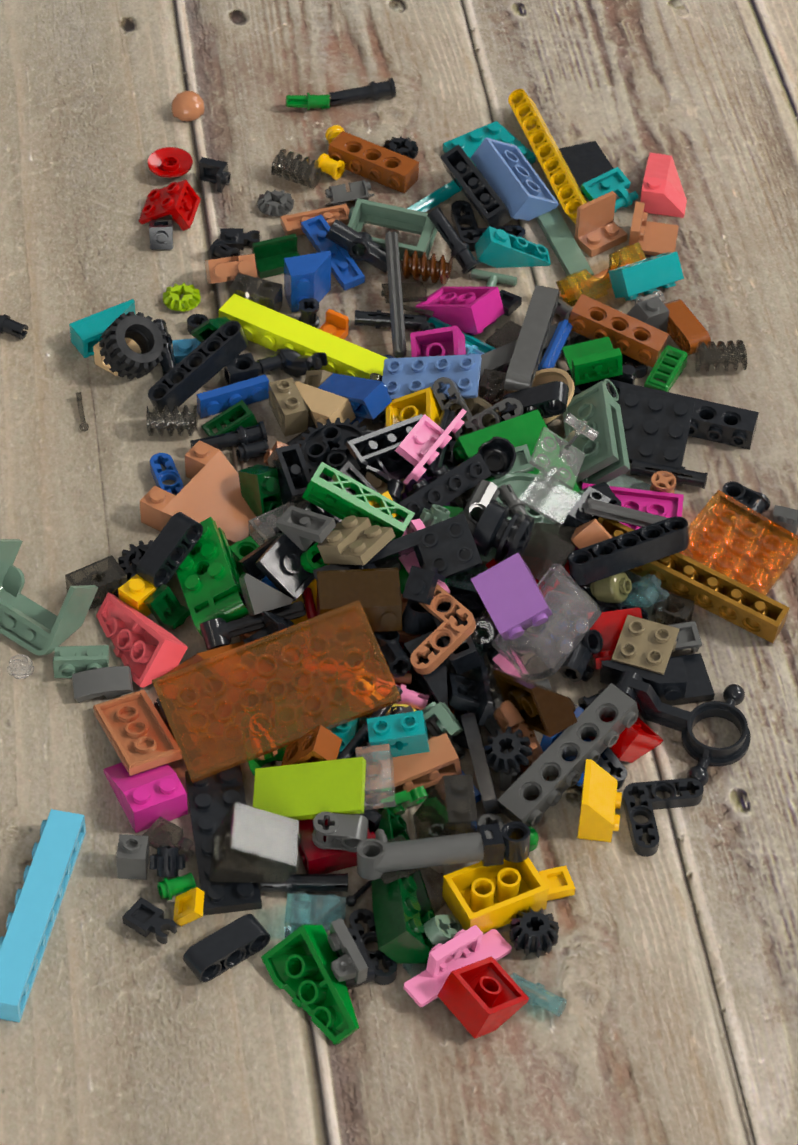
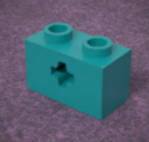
(402, 731)

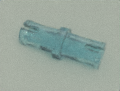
(552, 1003)

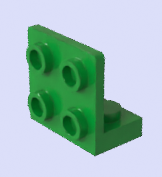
(593, 360)

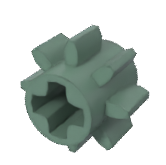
(434, 515)

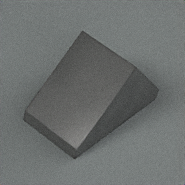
(260, 596)

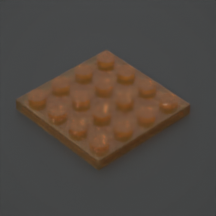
(741, 543)

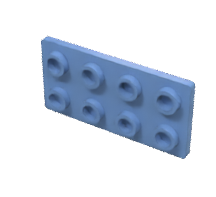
(416, 373)

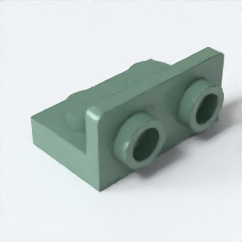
(76, 659)

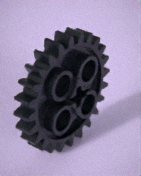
(328, 445)

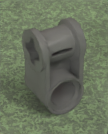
(342, 831)

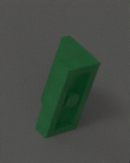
(271, 254)

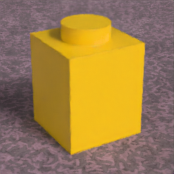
(135, 592)

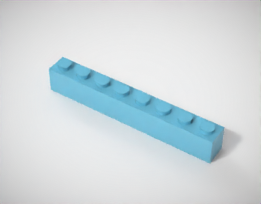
(37, 908)

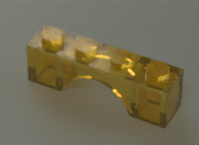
(584, 283)

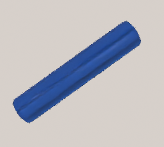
(555, 346)

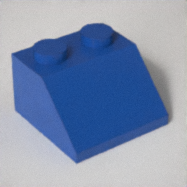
(307, 277)

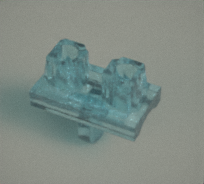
(646, 592)

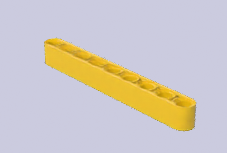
(547, 152)

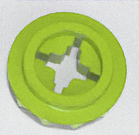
(188, 302)

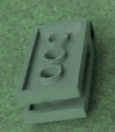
(607, 454)

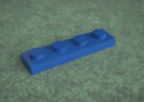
(342, 265)

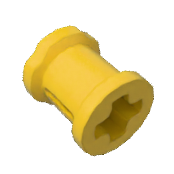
(331, 166)

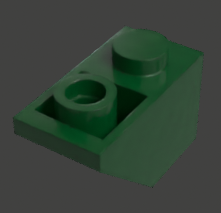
(260, 488)

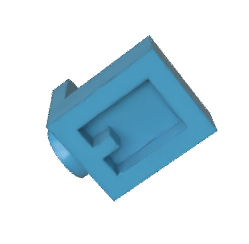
(184, 347)

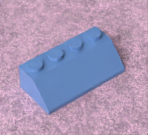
(513, 179)

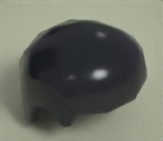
(498, 455)

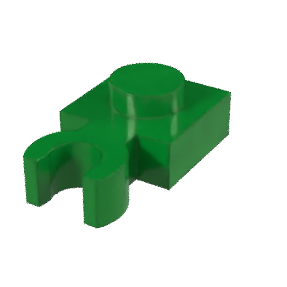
(405, 799)

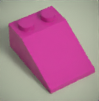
(466, 307)
(438, 342)
(148, 794)

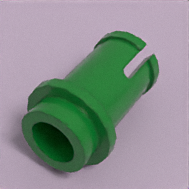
(171, 887)

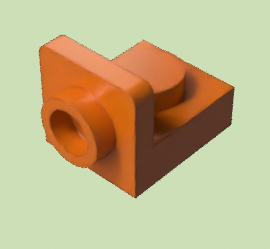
(336, 324)

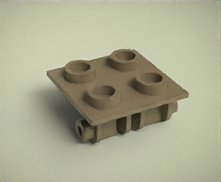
(645, 644)

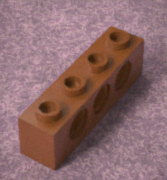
(374, 162)
(629, 334)

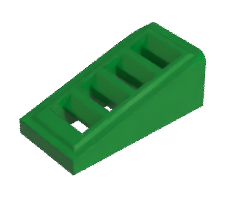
(668, 359)

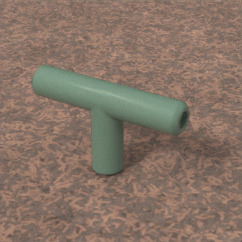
(493, 278)

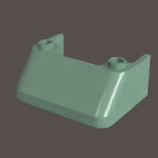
(28, 621)

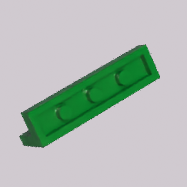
(335, 500)

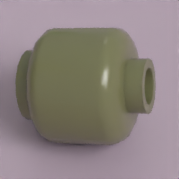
(612, 589)

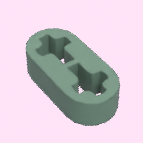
(442, 928)

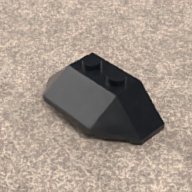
(377, 452)

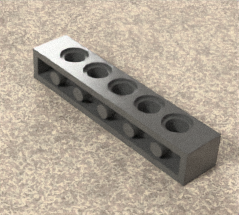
(571, 742)

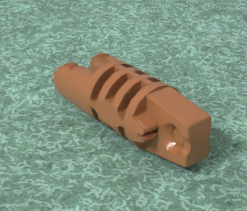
(509, 716)

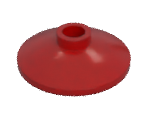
(170, 162)

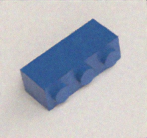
(366, 396)

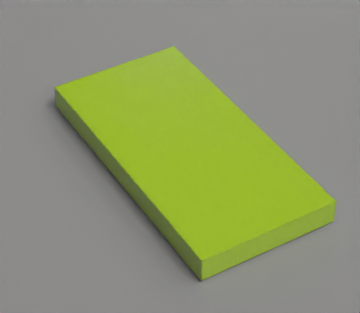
(311, 788)

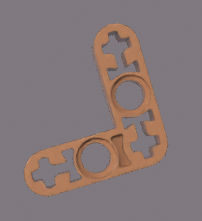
(449, 627)

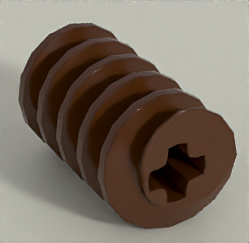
(426, 267)

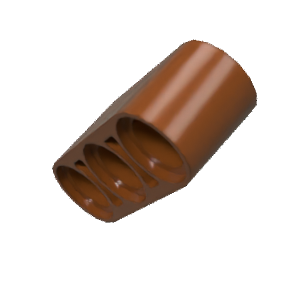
(685, 327)

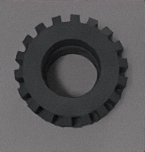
(144, 333)

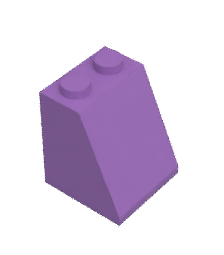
(512, 597)

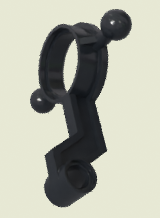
(681, 720)

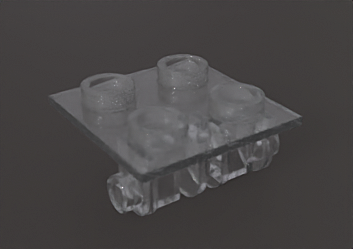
(550, 496)

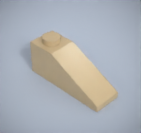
(325, 405)

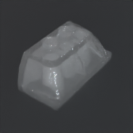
(547, 646)

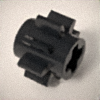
(168, 861)

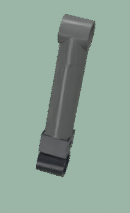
(486, 845)

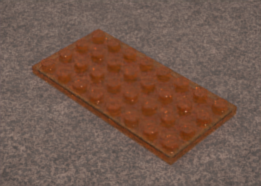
(275, 690)

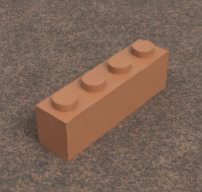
(427, 767)

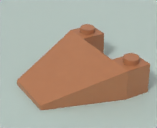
(210, 493)

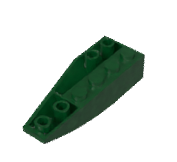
(401, 907)

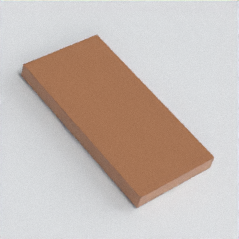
(137, 732)

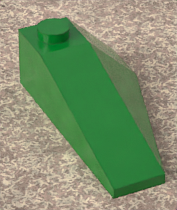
(304, 971)

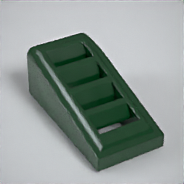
(238, 413)

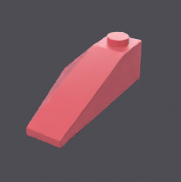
(662, 187)
(139, 641)

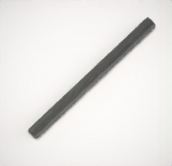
(395, 294)

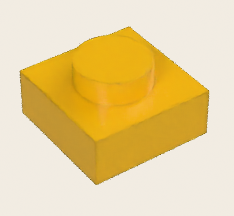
(558, 882)
(188, 906)

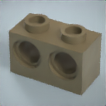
(288, 406)

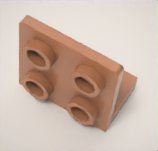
(595, 226)
(653, 236)

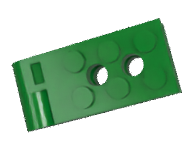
(212, 578)

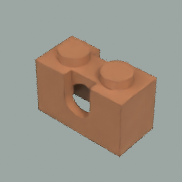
(224, 270)

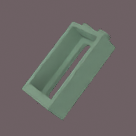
(395, 218)

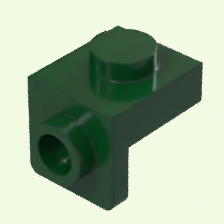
(167, 608)

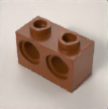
(314, 746)

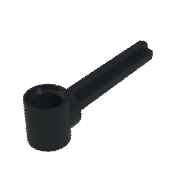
(219, 633)

